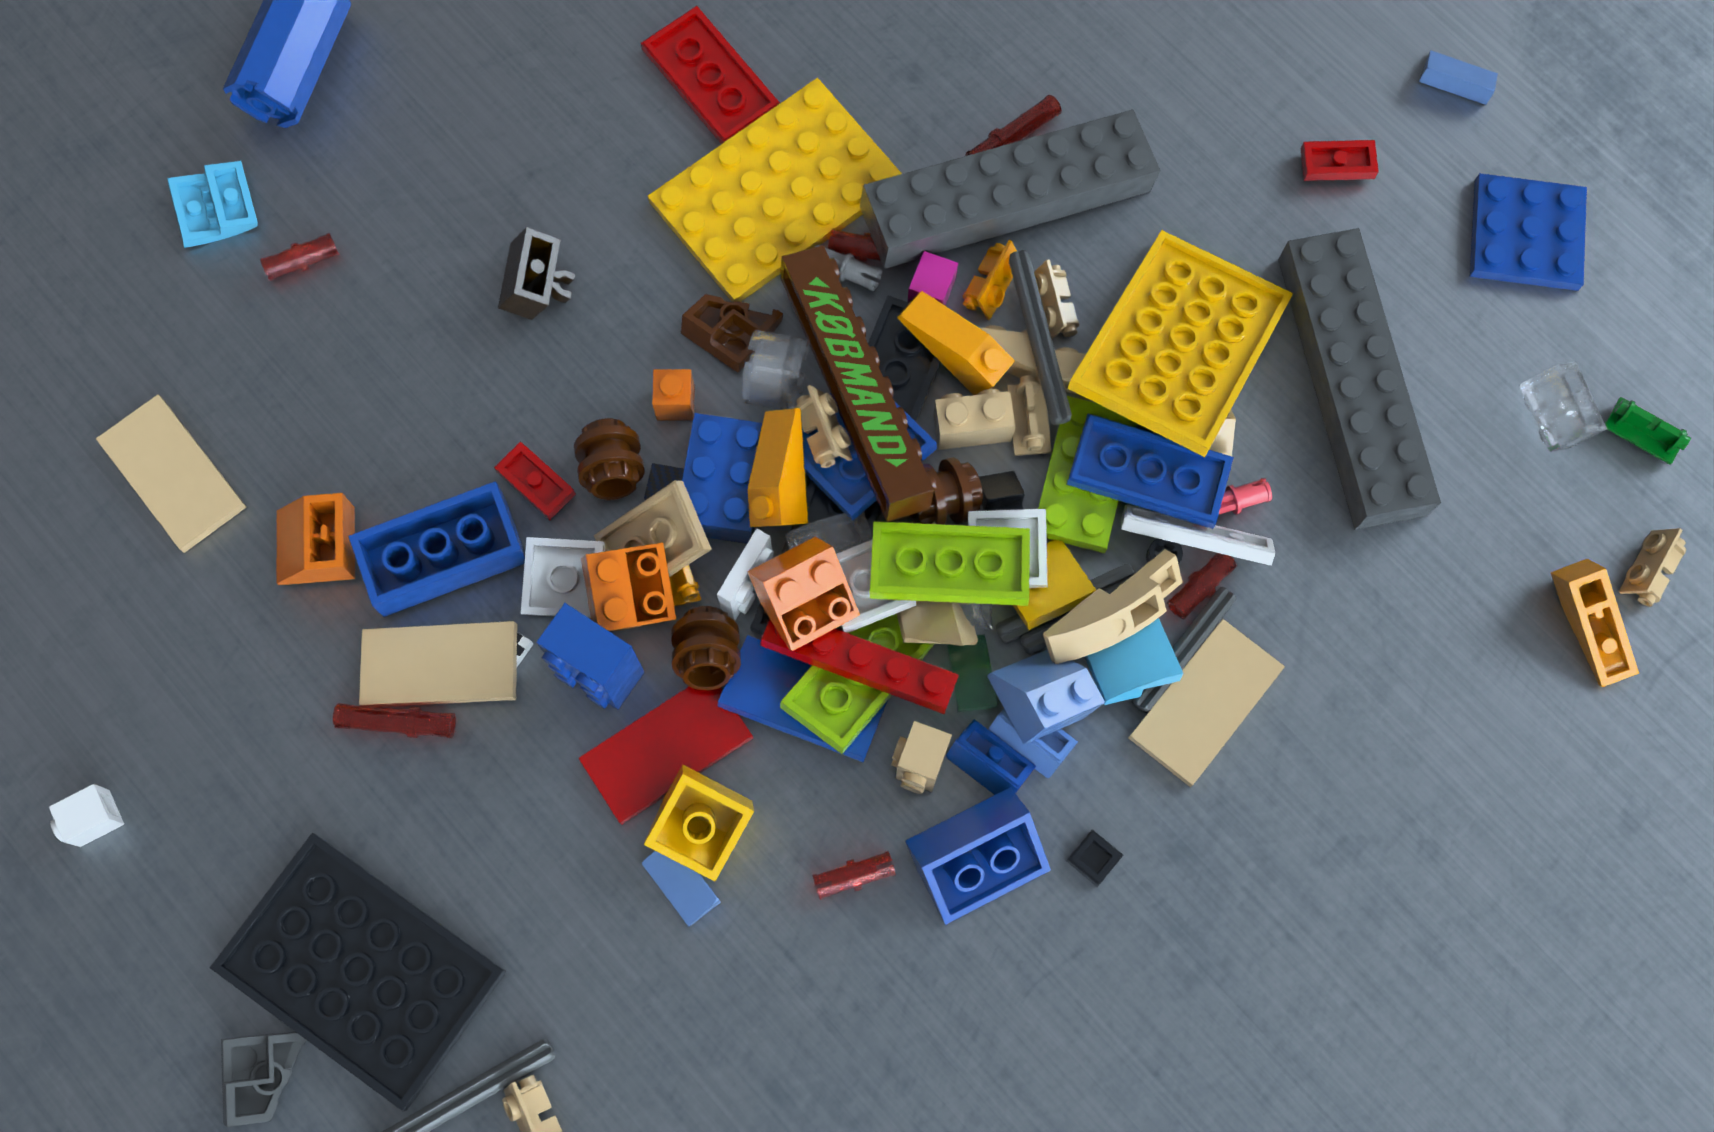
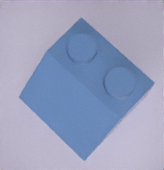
(1044, 694)

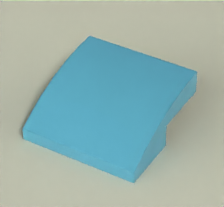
(212, 204)
(1135, 665)

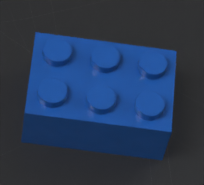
(719, 474)
(590, 656)

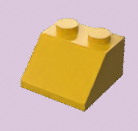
(699, 823)

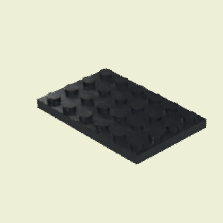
(358, 971)

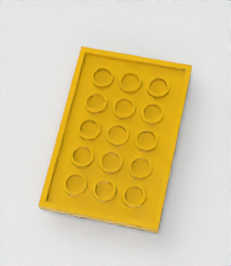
(772, 190)
(1181, 343)

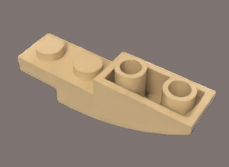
(1019, 348)
(1110, 618)

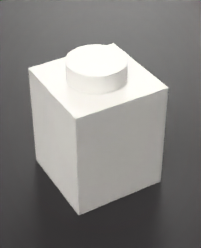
(85, 816)

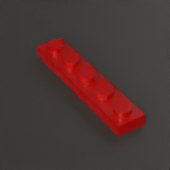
(872, 666)

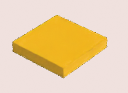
(1065, 590)

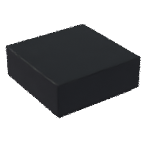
(1094, 858)

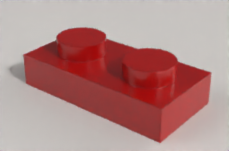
(1339, 160)
(535, 480)

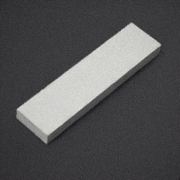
(1217, 540)

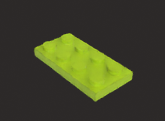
(1074, 513)
(950, 563)
(841, 707)

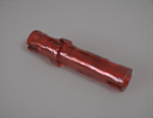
(1021, 126)
(409, 722)

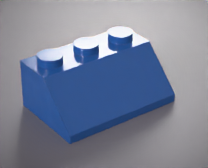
(978, 855)

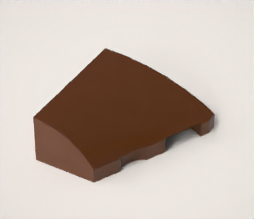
(726, 328)

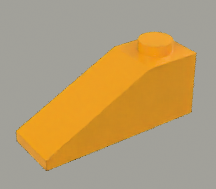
(956, 343)
(778, 472)
(1596, 620)

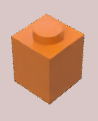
(673, 394)

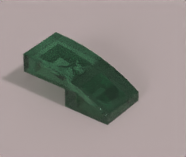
(973, 665)

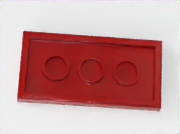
(709, 74)
(644, 758)

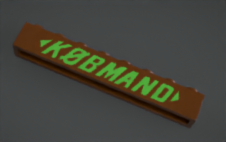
(857, 384)

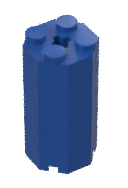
(284, 57)

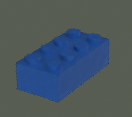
(438, 549)

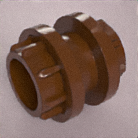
(609, 459)
(956, 493)
(705, 648)

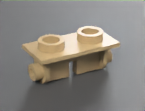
(1052, 288)
(819, 414)
(1030, 417)
(1659, 552)
(526, 1104)

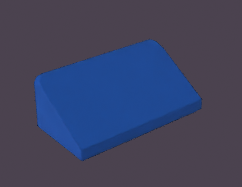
(989, 759)

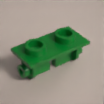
(1646, 431)

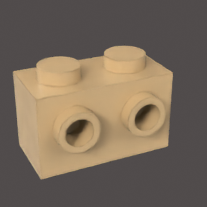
(973, 419)
(920, 757)

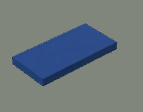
(1149, 471)
(763, 683)

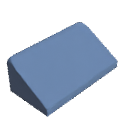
(1459, 77)
(1043, 752)
(682, 887)

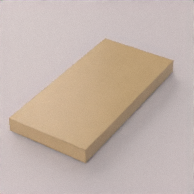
(171, 473)
(438, 664)
(1207, 703)

